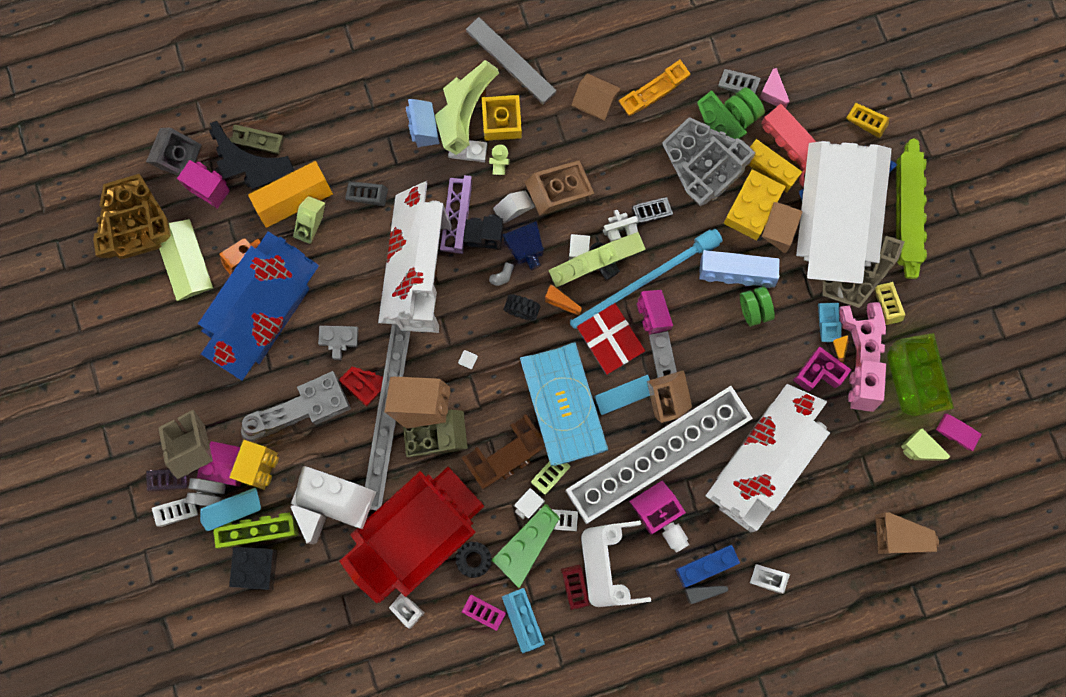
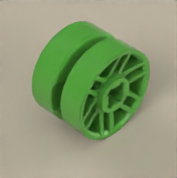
(745, 107)
(757, 306)

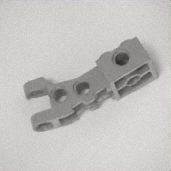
(319, 400)

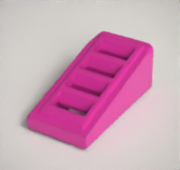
(469, 603)

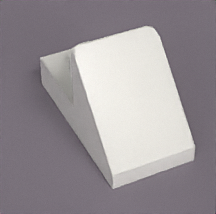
(474, 152)

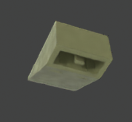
(437, 437)

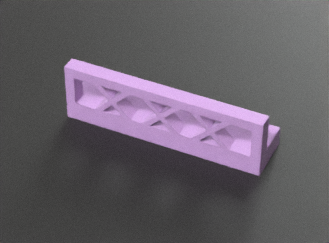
(463, 213)

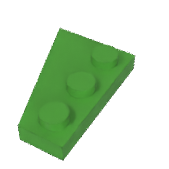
(719, 117)

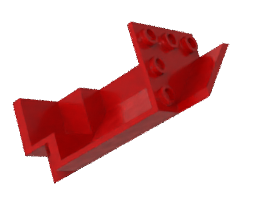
(411, 534)

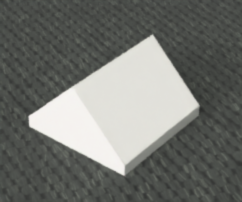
(309, 523)

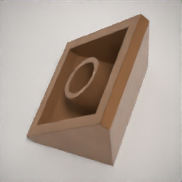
(595, 96)
(782, 226)

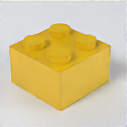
(501, 117)

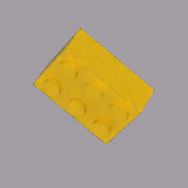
(754, 204)
(254, 465)

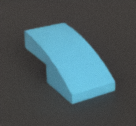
(829, 321)

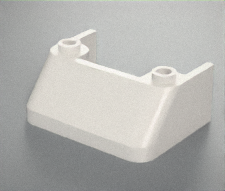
(597, 566)

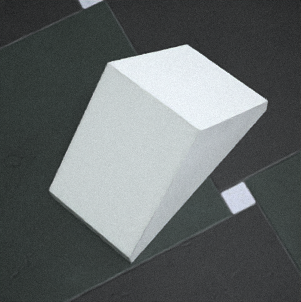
(513, 206)
(770, 579)
(406, 611)

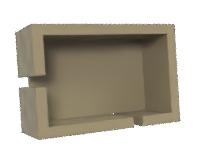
(185, 451)

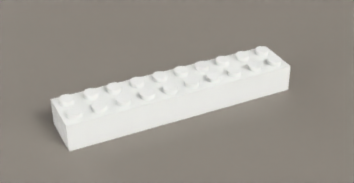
(658, 454)

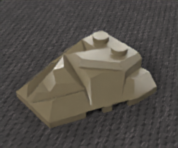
(857, 293)

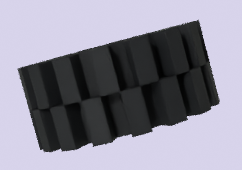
(522, 307)
(462, 564)

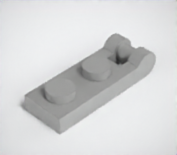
(662, 353)

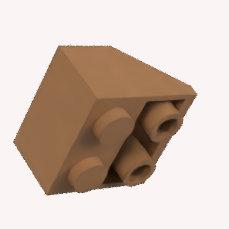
(669, 396)

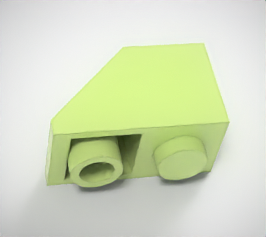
(308, 219)

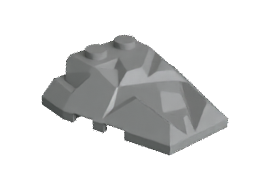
(706, 159)

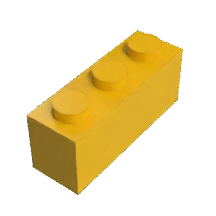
(773, 165)

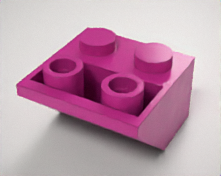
(654, 311)
(657, 507)

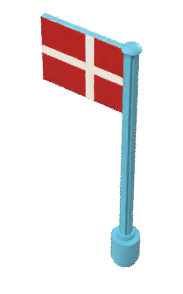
(607, 329)

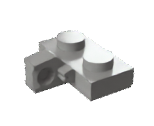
(338, 339)

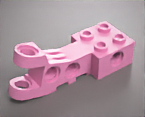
(869, 372)

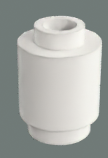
(675, 536)

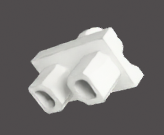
(629, 225)

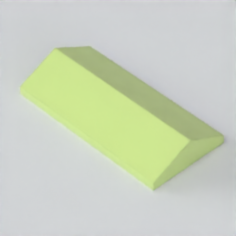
(185, 261)

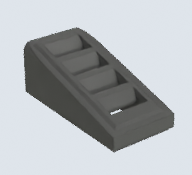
(378, 195)
(701, 593)

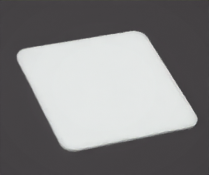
(467, 359)

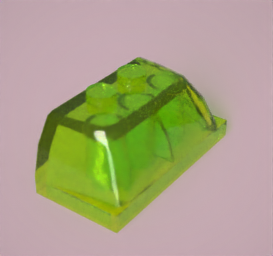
(919, 375)

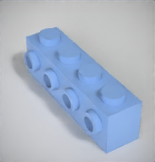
(739, 269)

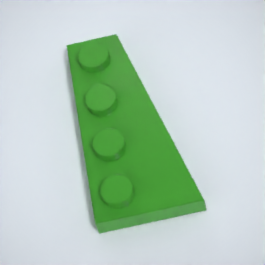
(524, 548)

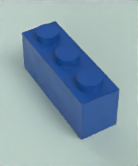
(707, 566)

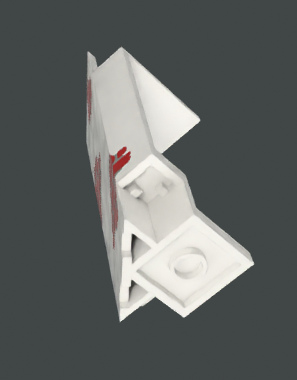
(411, 262)
(770, 458)

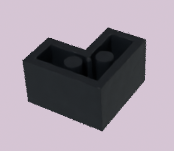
(484, 233)

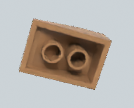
(558, 187)

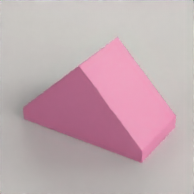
(774, 90)

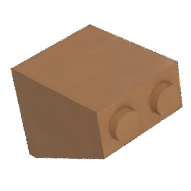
(417, 401)
(903, 536)

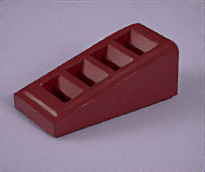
(572, 570)

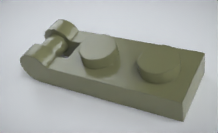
(257, 139)

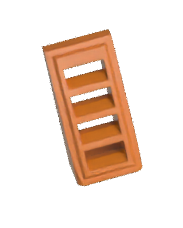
(560, 300)

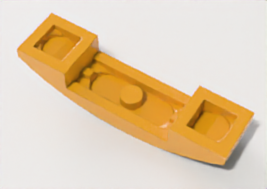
(655, 89)

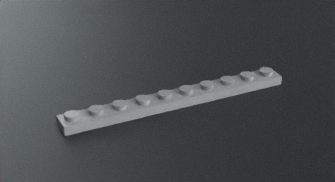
(384, 423)

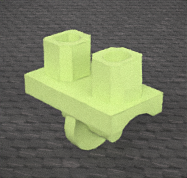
(499, 159)

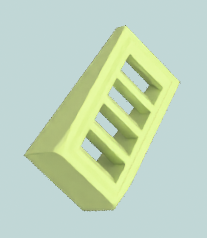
(542, 488)

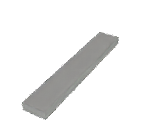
(511, 60)

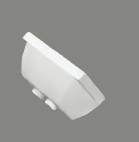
(333, 497)

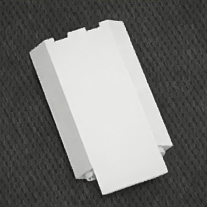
(843, 209)

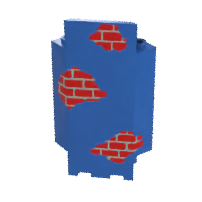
(255, 304)

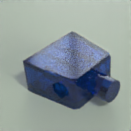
(525, 244)

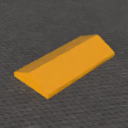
(285, 194)

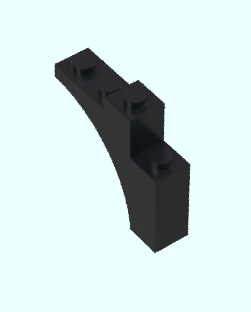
(237, 162)

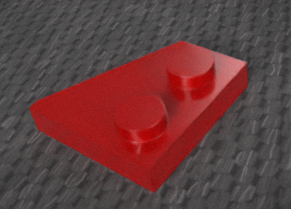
(362, 384)

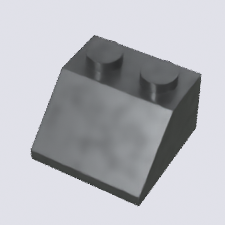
(172, 151)

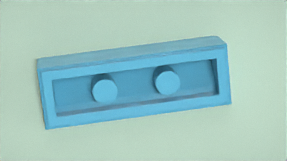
(622, 395)
(230, 509)
(523, 620)

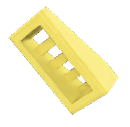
(898, 311)

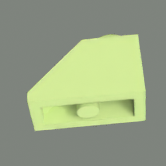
(923, 447)

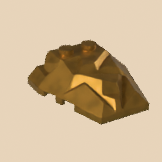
(129, 220)

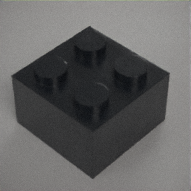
(253, 568)

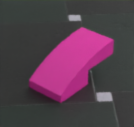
(959, 432)

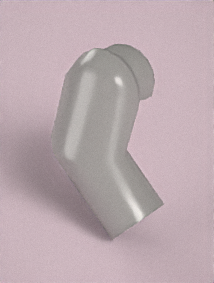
(502, 277)

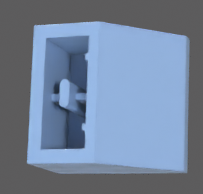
(422, 123)

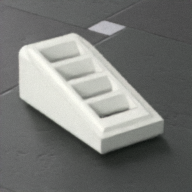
(165, 507)
(574, 520)

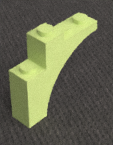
(461, 98)
(597, 259)

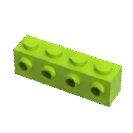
(257, 531)

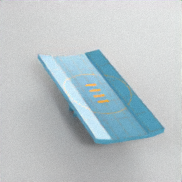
(563, 405)

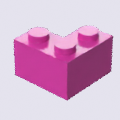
(821, 366)

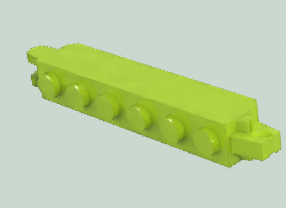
(910, 208)

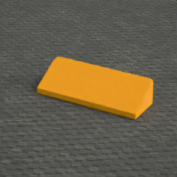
(841, 347)

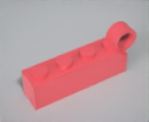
(789, 135)

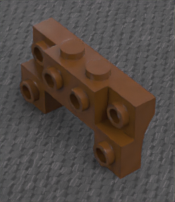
(508, 458)

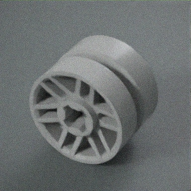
(205, 492)

